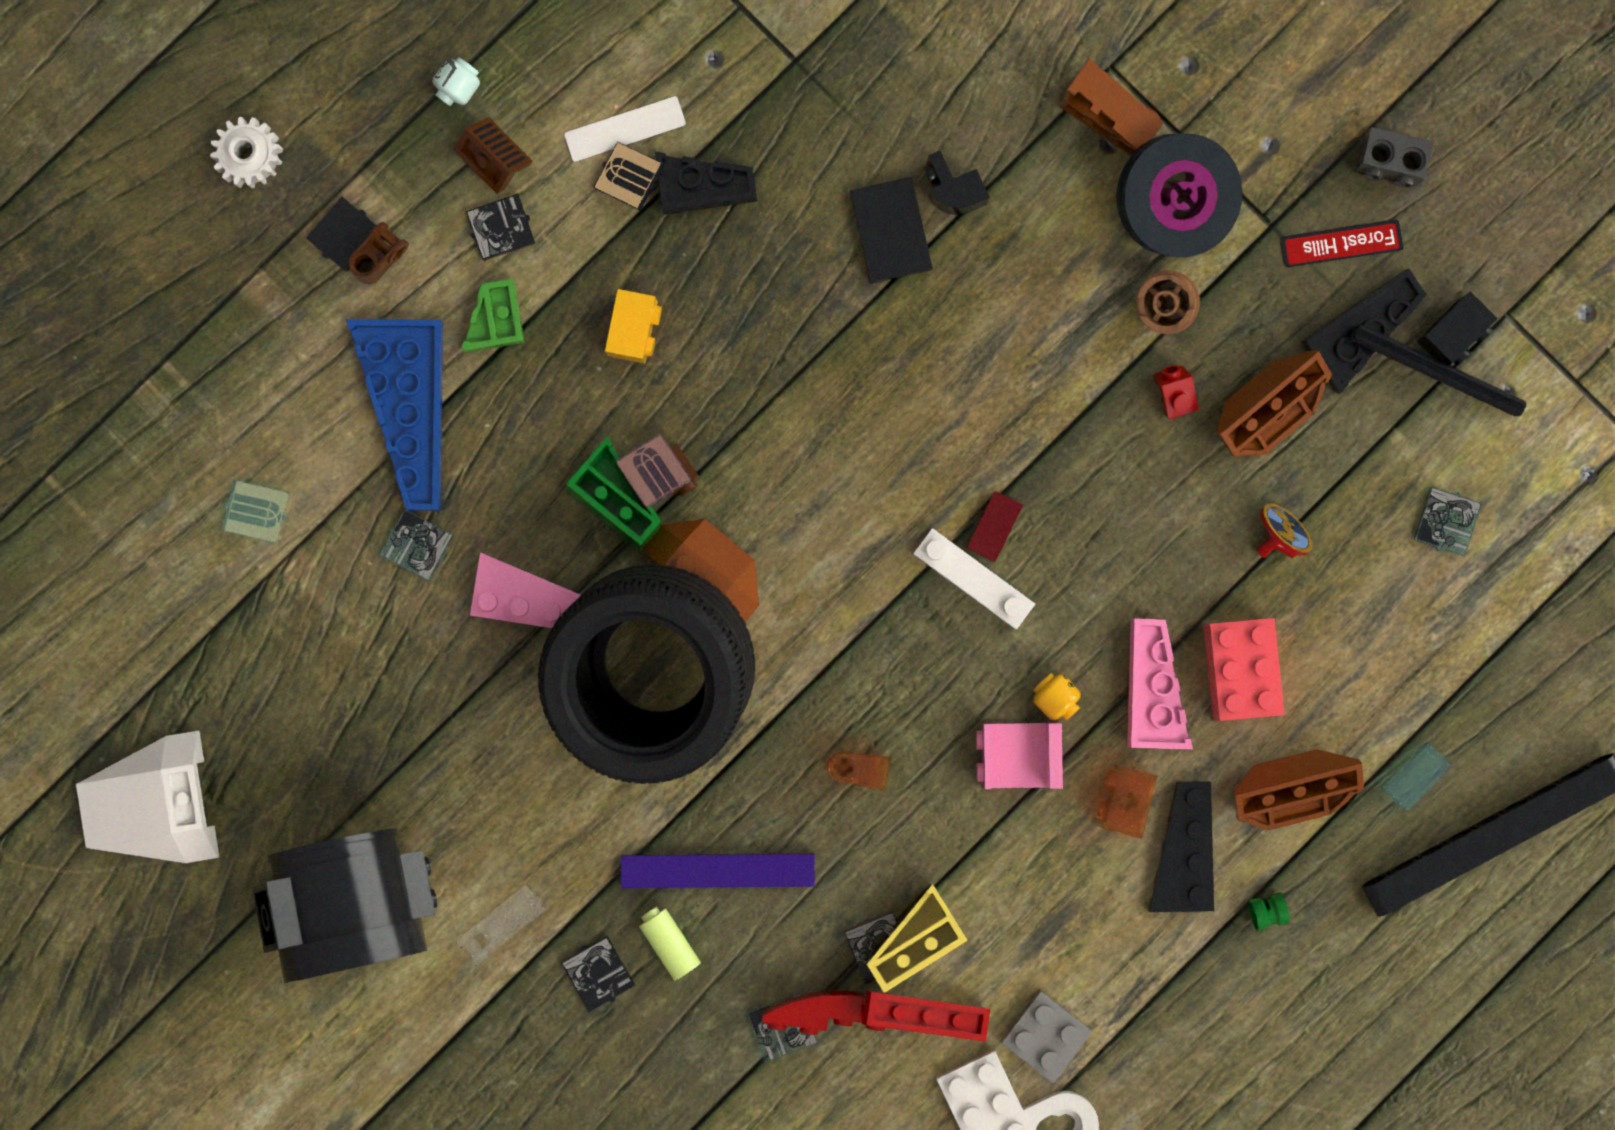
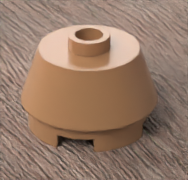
(1168, 302)

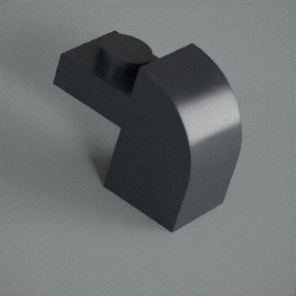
(954, 195)

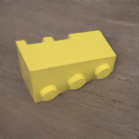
(917, 942)

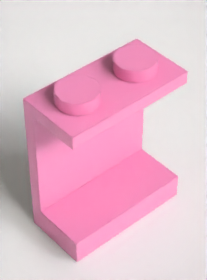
(1020, 755)

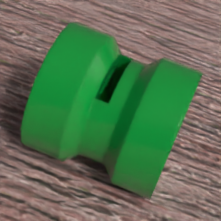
(1269, 911)

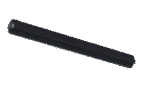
(1438, 370)

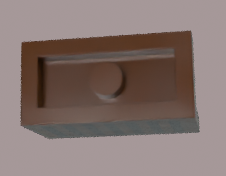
(491, 154)

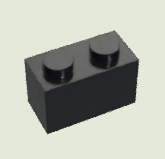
(1458, 329)

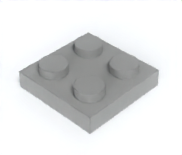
(1046, 1036)

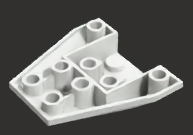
(150, 804)

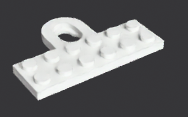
(986, 1101)

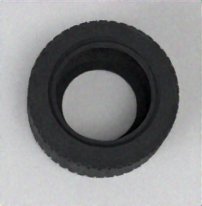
(605, 727)

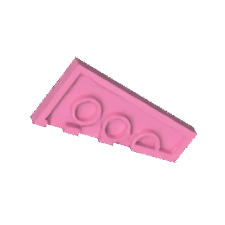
(516, 595)
(1154, 697)

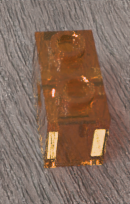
(1133, 818)

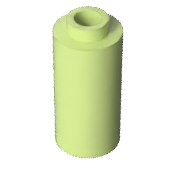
(668, 943)

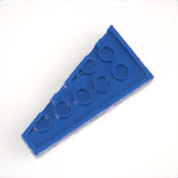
(405, 385)

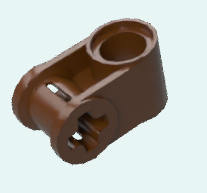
(379, 252)

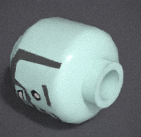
(456, 81)

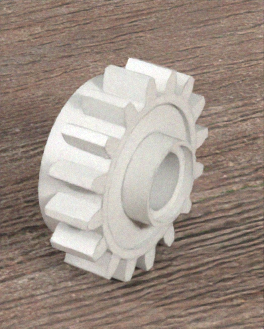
(235, 141)

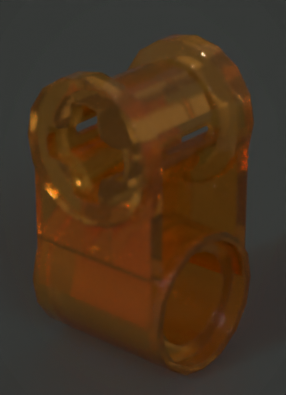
(865, 770)

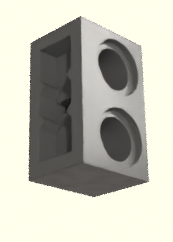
(1394, 148)

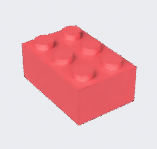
(1243, 669)

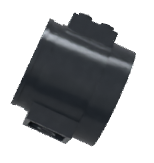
(344, 904)

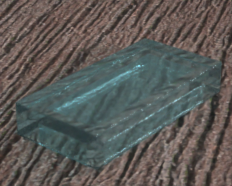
(1417, 777)

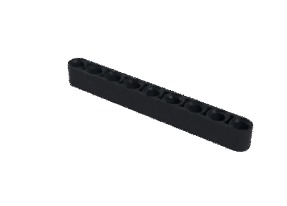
(1492, 836)

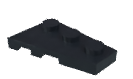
(703, 185)

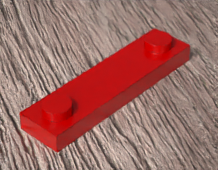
(925, 1016)

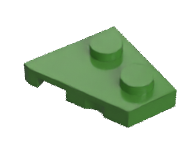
(496, 318)

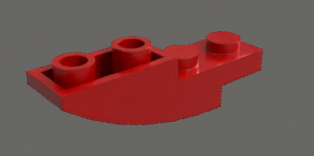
(813, 1009)

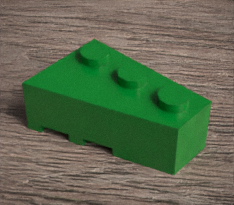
(611, 498)

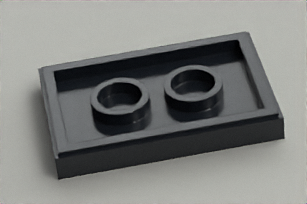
(891, 230)

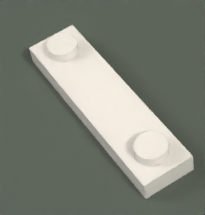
(974, 579)

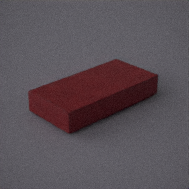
(994, 526)

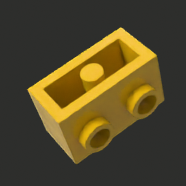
(632, 326)

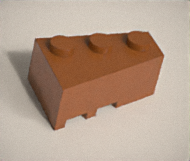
(1110, 109)

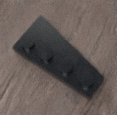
(1380, 311)
(1186, 862)

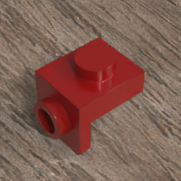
(1176, 391)

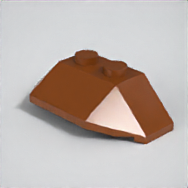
(1273, 404)
(712, 556)
(1297, 788)

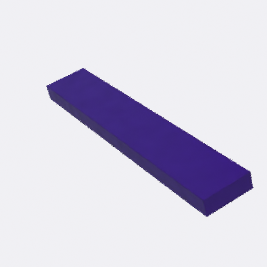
(717, 870)

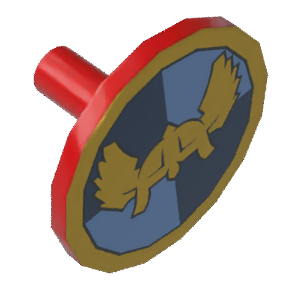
(1286, 533)

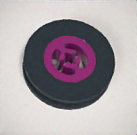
(1210, 182)

